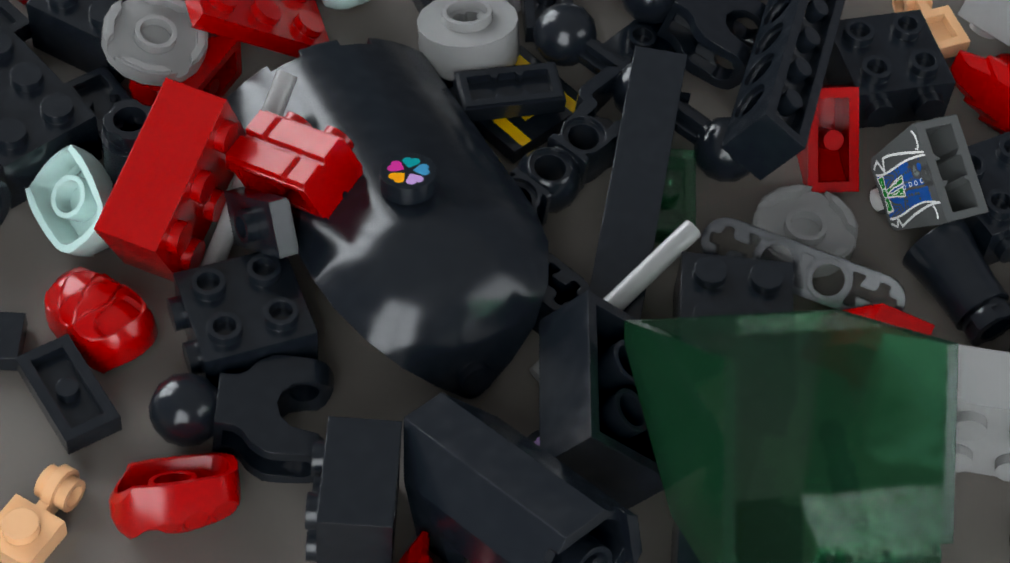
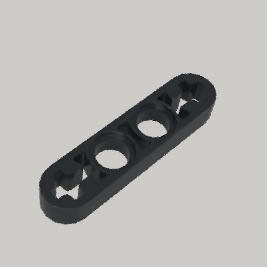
(805, 263)

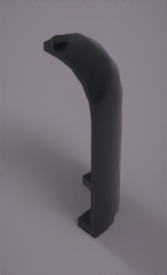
(427, 283)

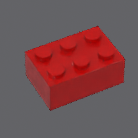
(172, 182)

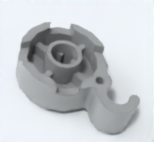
(469, 35)

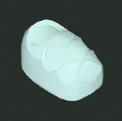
(69, 200)

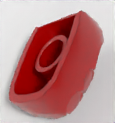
(101, 317)
(175, 493)

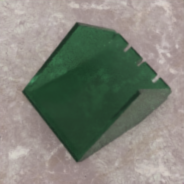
(801, 435)

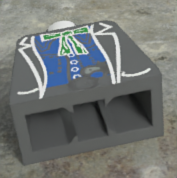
(926, 176)

